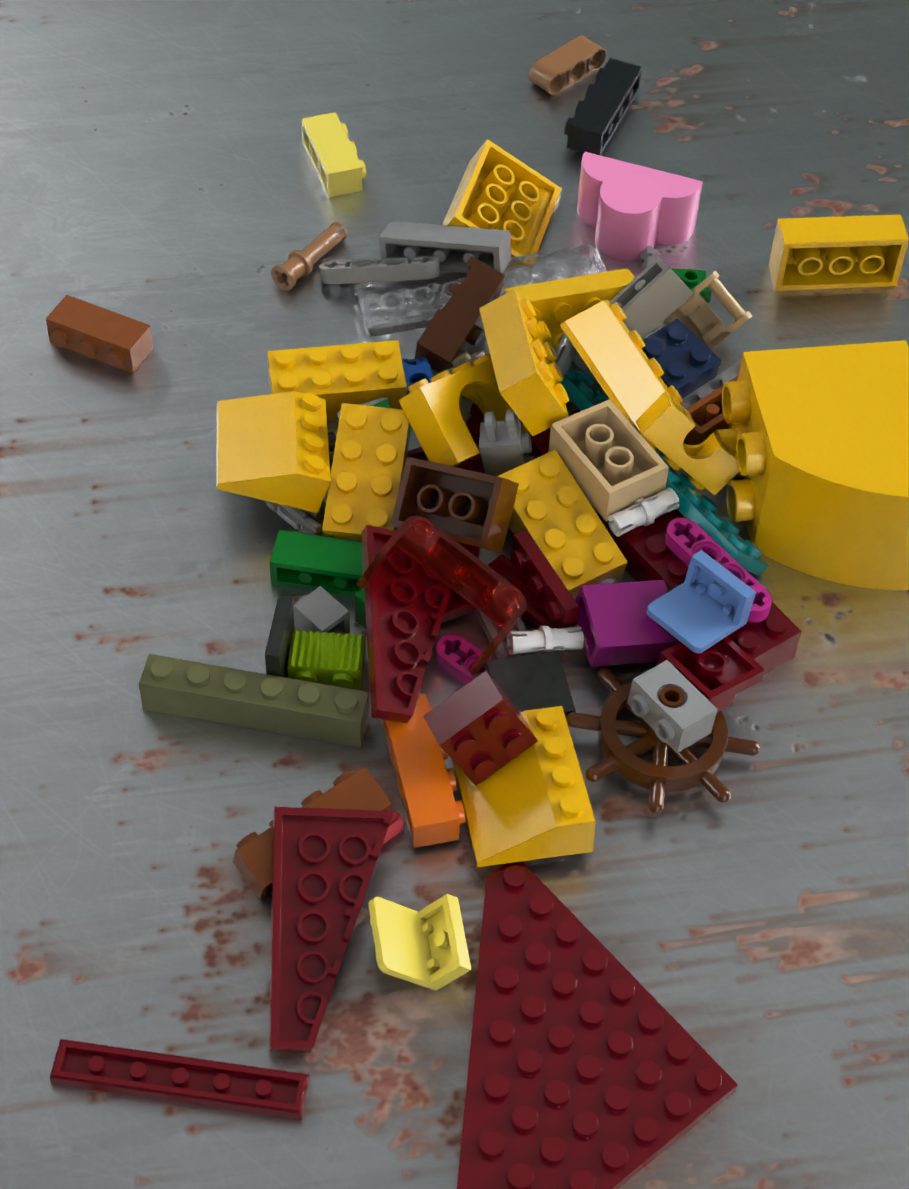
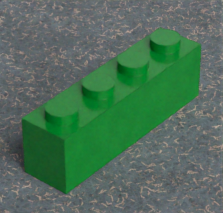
(316, 561)

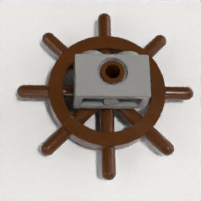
(671, 720)

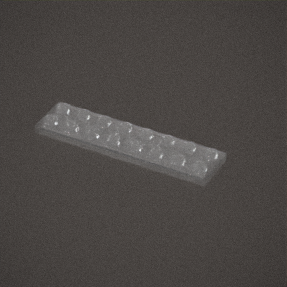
(413, 303)

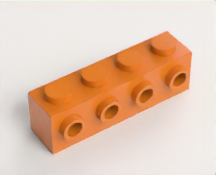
(423, 779)

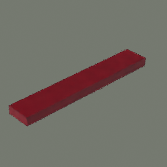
(180, 1079)

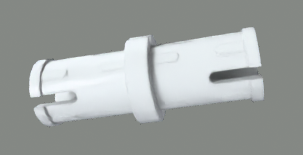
(643, 512)
(545, 640)

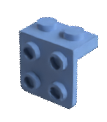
(704, 606)

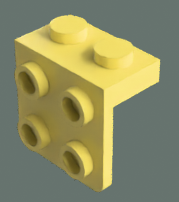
(420, 945)

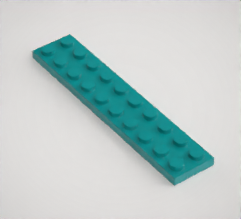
(692, 506)

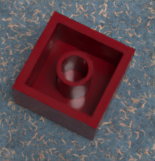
(480, 728)

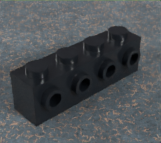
(603, 107)

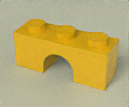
(708, 463)

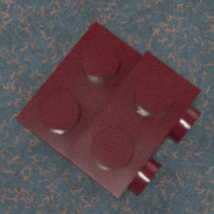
(717, 671)

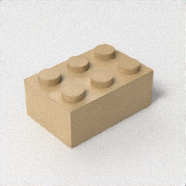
(608, 458)

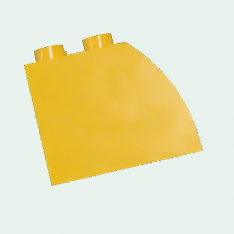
(824, 459)

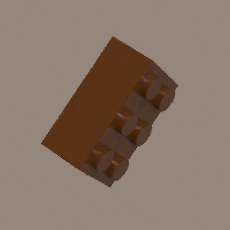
(459, 501)

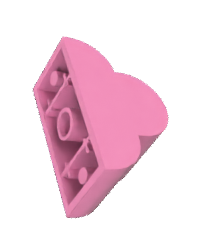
(635, 205)

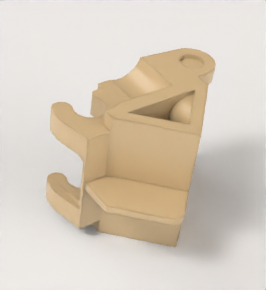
(702, 319)

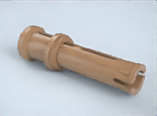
(301, 261)

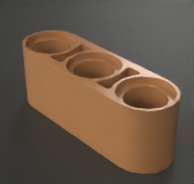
(567, 65)

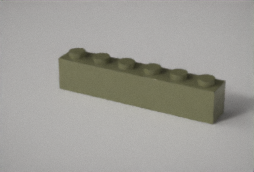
(254, 700)

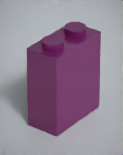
(617, 623)

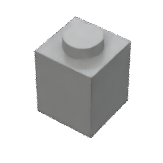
(321, 613)

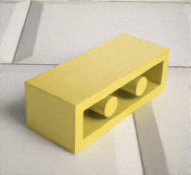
(333, 154)

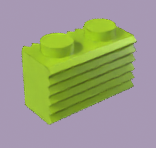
(327, 658)

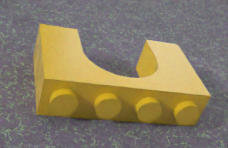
(436, 413)

